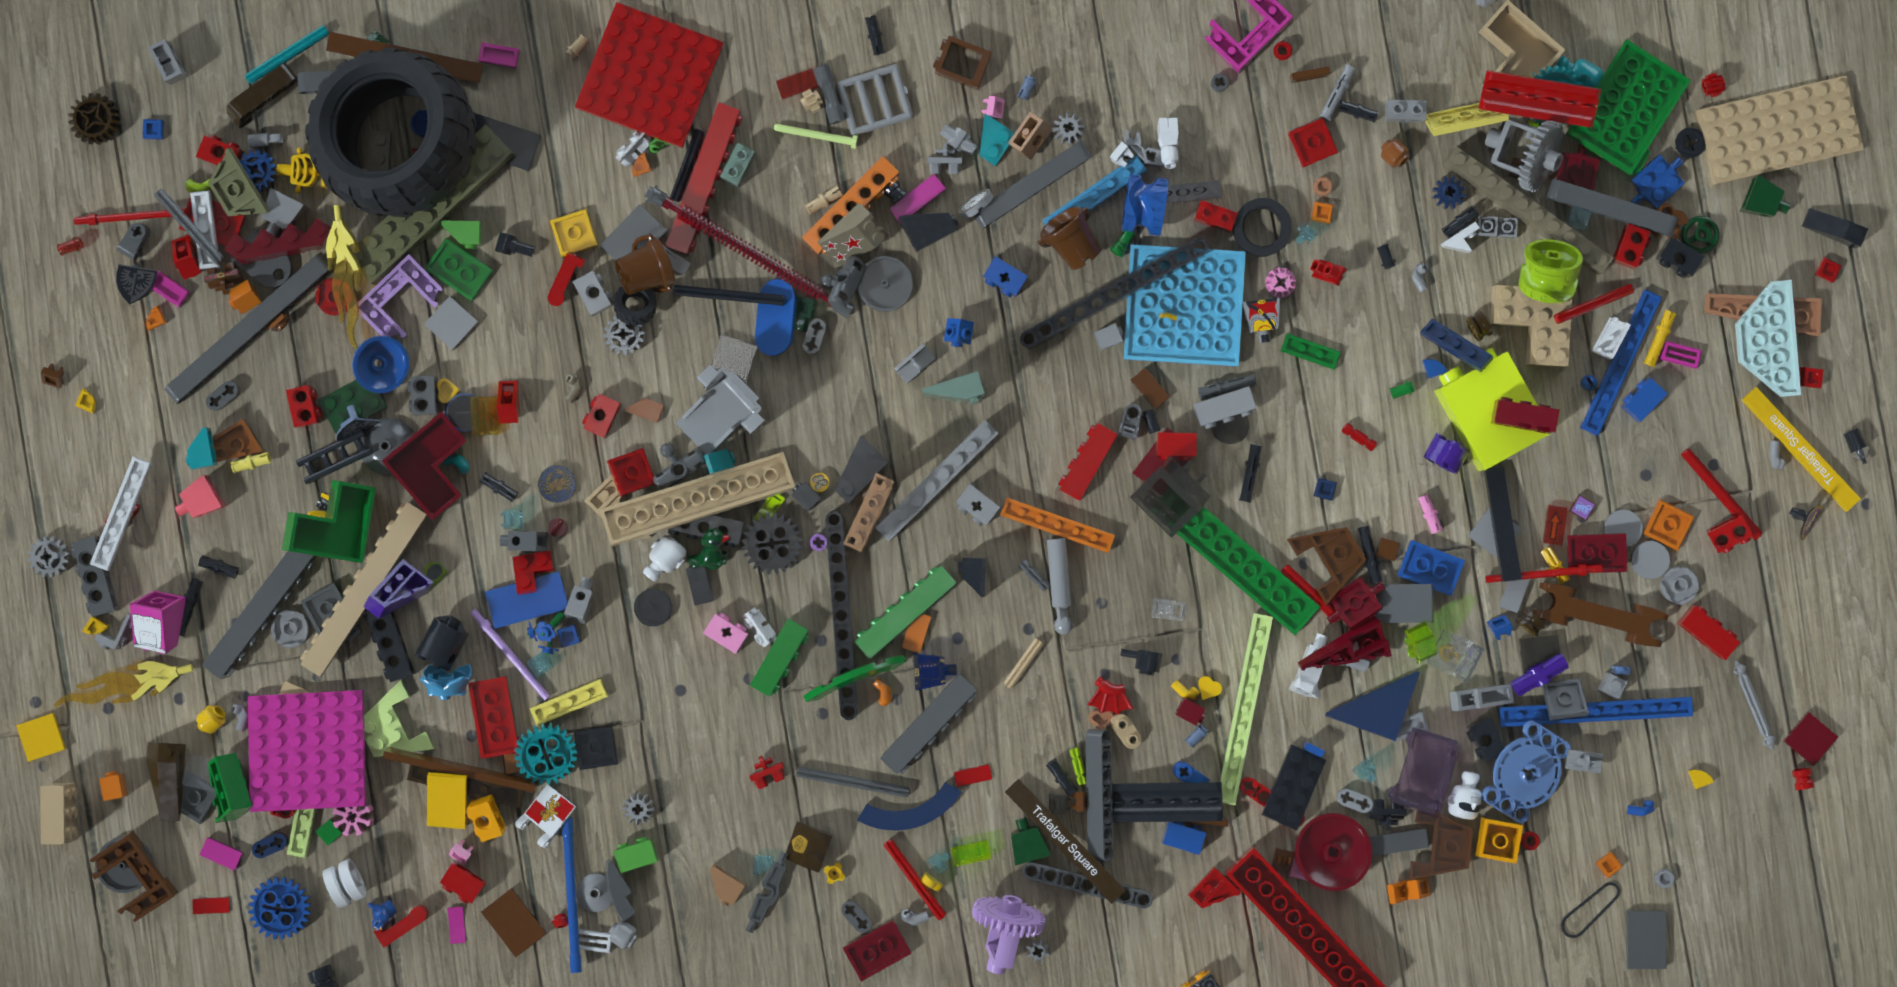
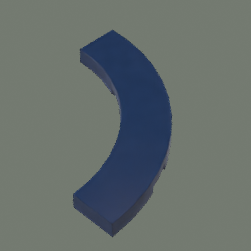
(911, 817)

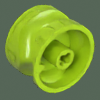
(1550, 271)

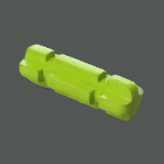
(1078, 766)

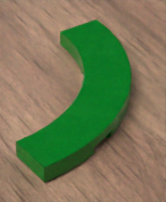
(854, 675)

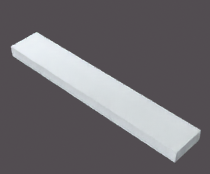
(121, 513)

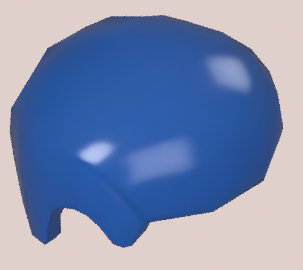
(419, 123)

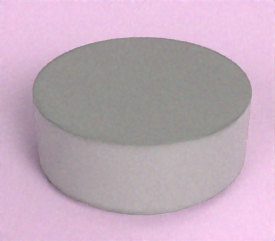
(1664, 878)

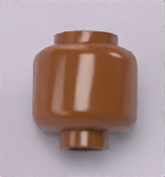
(1394, 153)

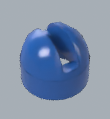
(1585, 384)

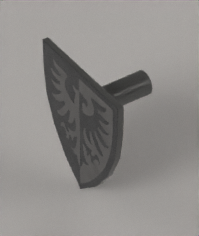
(134, 281)

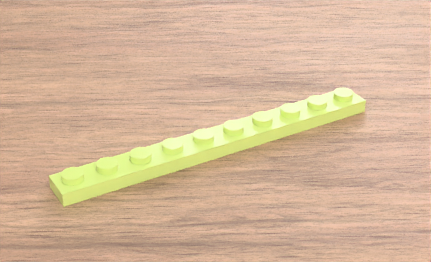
(1245, 707)

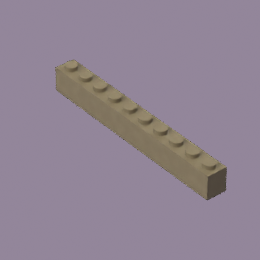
(1524, 208)

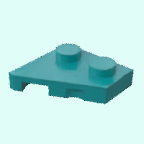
(994, 140)

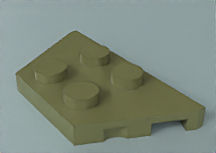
(235, 188)

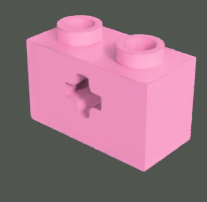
(715, 632)

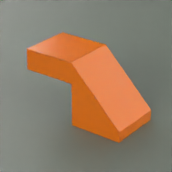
(1408, 890)

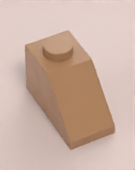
(726, 885)

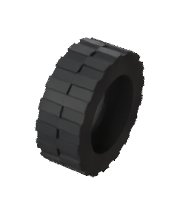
(635, 317)

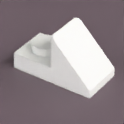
(1457, 241)

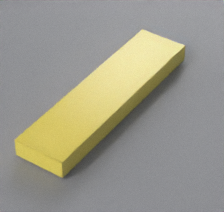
(569, 702)

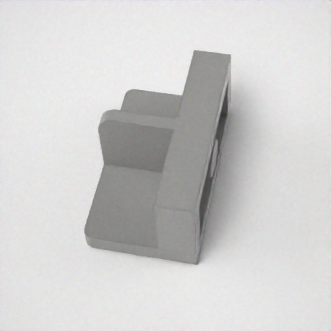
(914, 363)

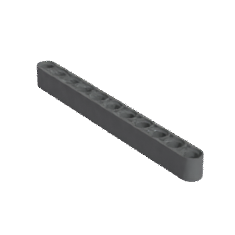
(248, 328)

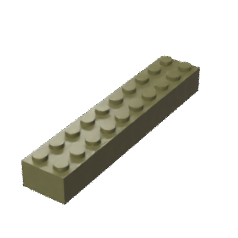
(399, 236)

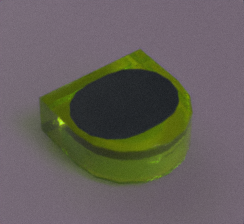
(435, 571)

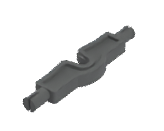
(770, 882)

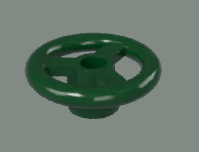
(1707, 234)

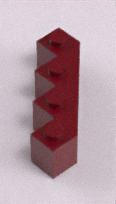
(270, 247)

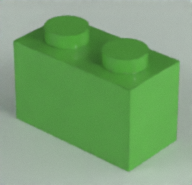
(635, 855)

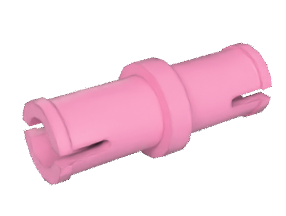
(1430, 513)

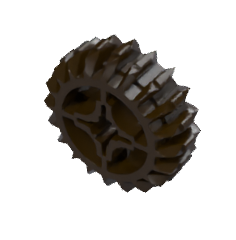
(98, 112)

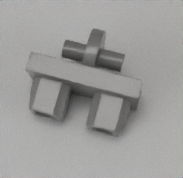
(935, 162)
(1584, 761)

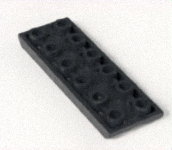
(1167, 802)

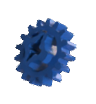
(260, 164)

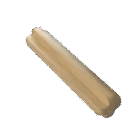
(1023, 663)

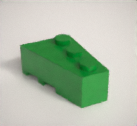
(230, 787)

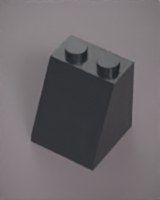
(928, 228)

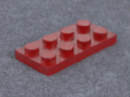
(493, 717)

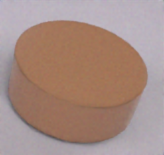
(1322, 186)

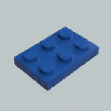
(1430, 566)

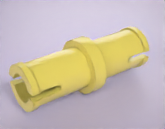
(251, 462)

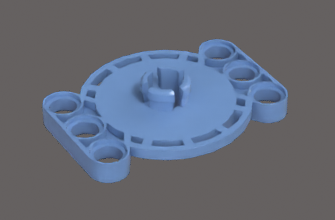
(1513, 784)

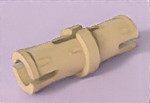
(823, 200)

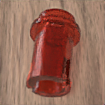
(73, 245)

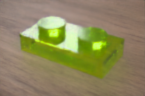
(970, 853)

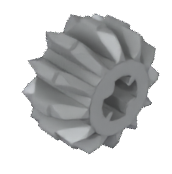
(1064, 122)
(633, 803)

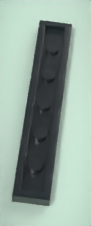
(1502, 524)

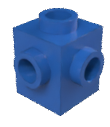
(958, 332)

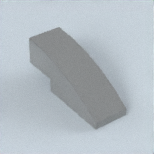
(1481, 697)

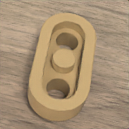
(1126, 732)

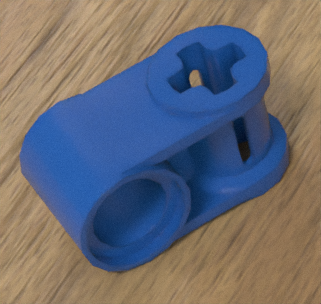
(1191, 775)

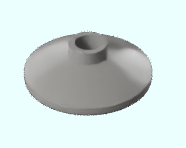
(584, 889)

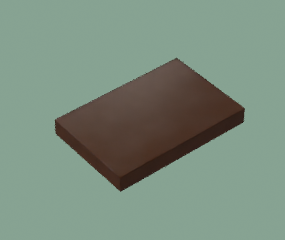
(513, 922)

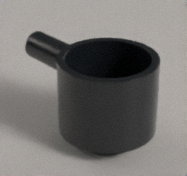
(1146, 661)

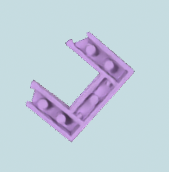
(406, 271)

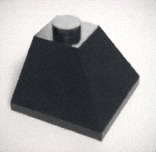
(974, 573)

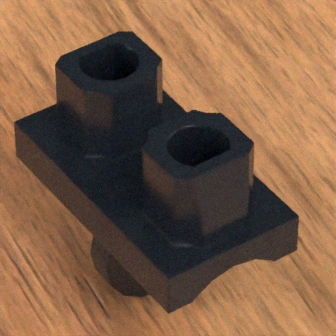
(1385, 815)

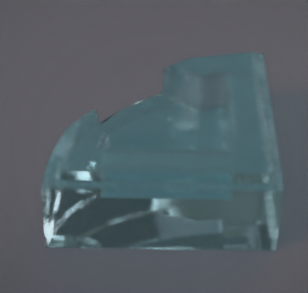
(762, 863)

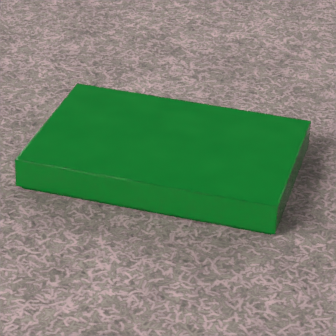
(459, 269)

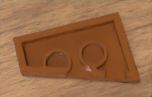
(236, 442)

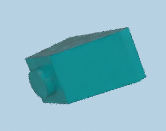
(202, 451)
(720, 461)

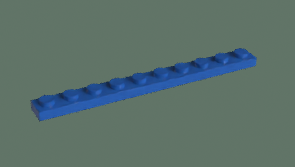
(1601, 711)

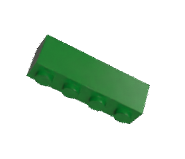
(778, 658)

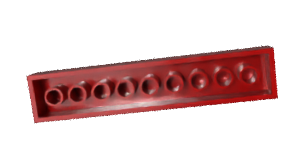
(1299, 922)

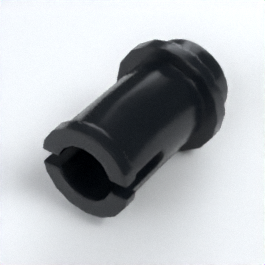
(1386, 257)
(1151, 421)

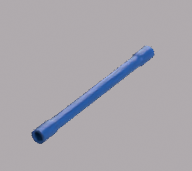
(575, 956)

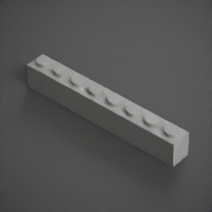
(937, 480)

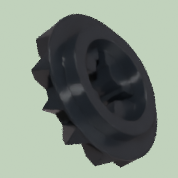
(1693, 134)

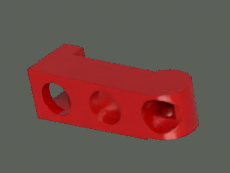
(557, 292)
(417, 916)

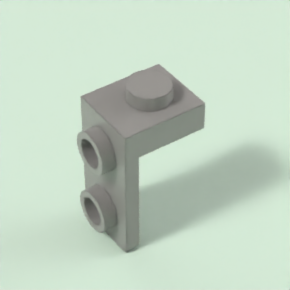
(107, 642)

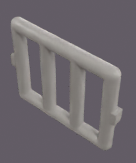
(876, 75)

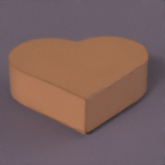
(1099, 719)

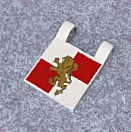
(548, 812)

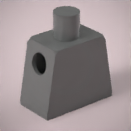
(525, 541)

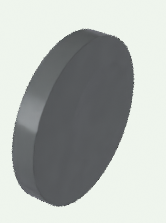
(885, 284)
(121, 877)

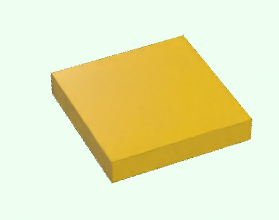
(574, 233)
(41, 737)

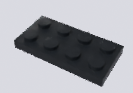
(1293, 787)

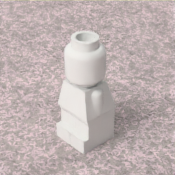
(1168, 141)

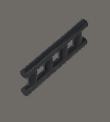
(340, 446)

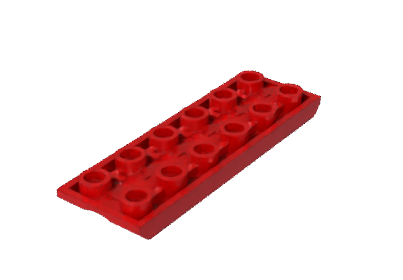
(1539, 98)

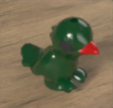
(711, 555)

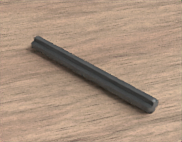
(854, 782)

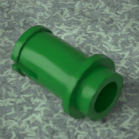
(1401, 390)

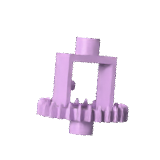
(1008, 923)

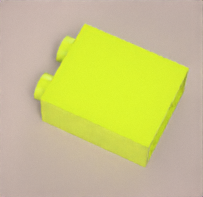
(1470, 405)

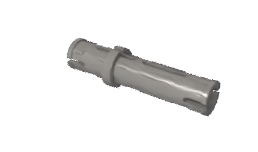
(1337, 93)

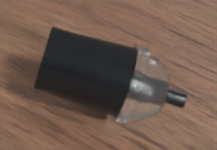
(1857, 445)

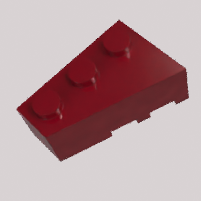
(1525, 416)

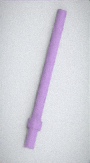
(485, 626)

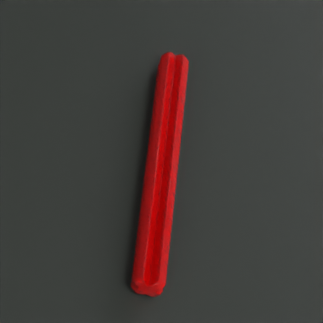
(1593, 303)
(914, 878)

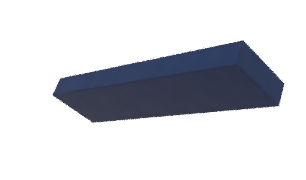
(1456, 345)

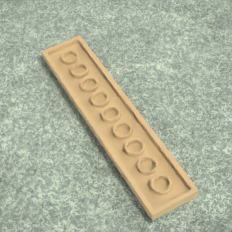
(697, 499)

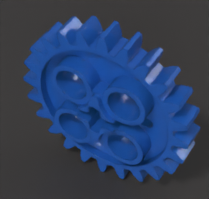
(281, 891)

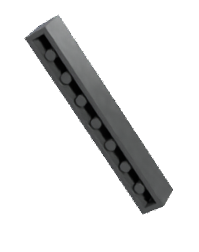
(257, 613)

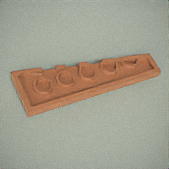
(1806, 310)

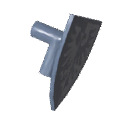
(354, 424)

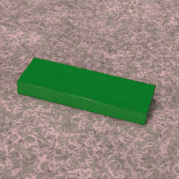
(1310, 351)

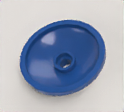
(392, 364)

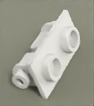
(627, 152)
(753, 621)

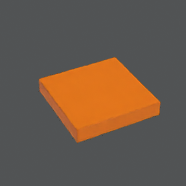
(1668, 525)

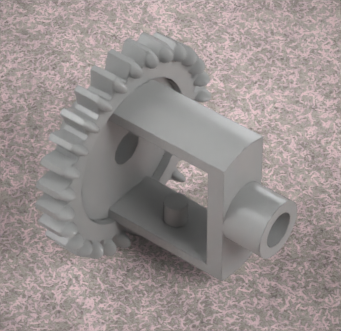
(1541, 158)

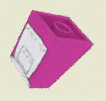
(157, 621)

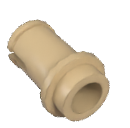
(577, 46)

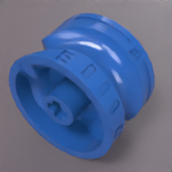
(1145, 204)

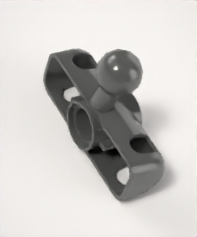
(844, 282)
(669, 474)

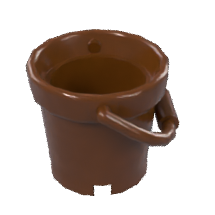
(1071, 237)
(646, 267)

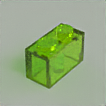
(1420, 642)

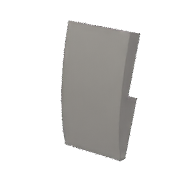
(1498, 227)

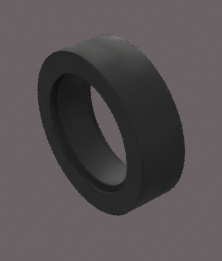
(1285, 223)

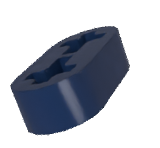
(268, 841)

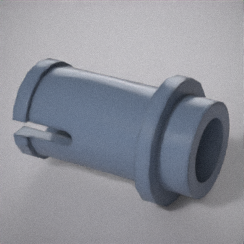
(1027, 87)
(1196, 735)

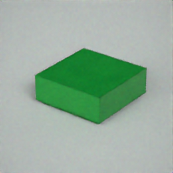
(328, 832)

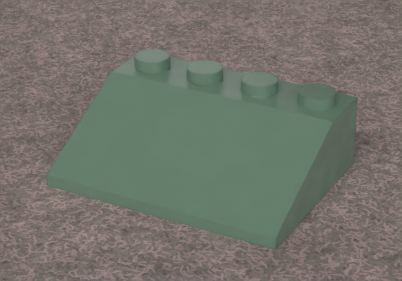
(960, 389)

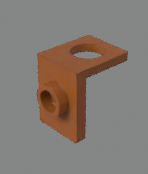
(280, 323)

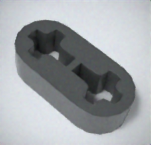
(810, 334)
(226, 399)
(860, 913)

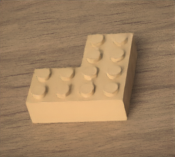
(1520, 41)
(1546, 340)

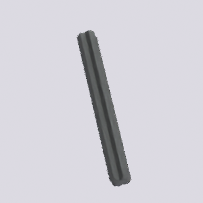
(189, 226)

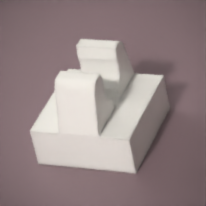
(1119, 153)

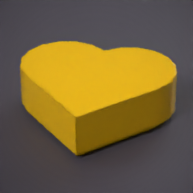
(447, 390)
(1208, 687)
(931, 882)

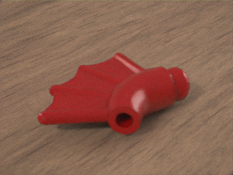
(1110, 697)

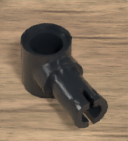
(510, 245)

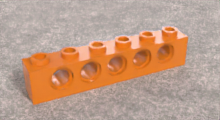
(881, 167)

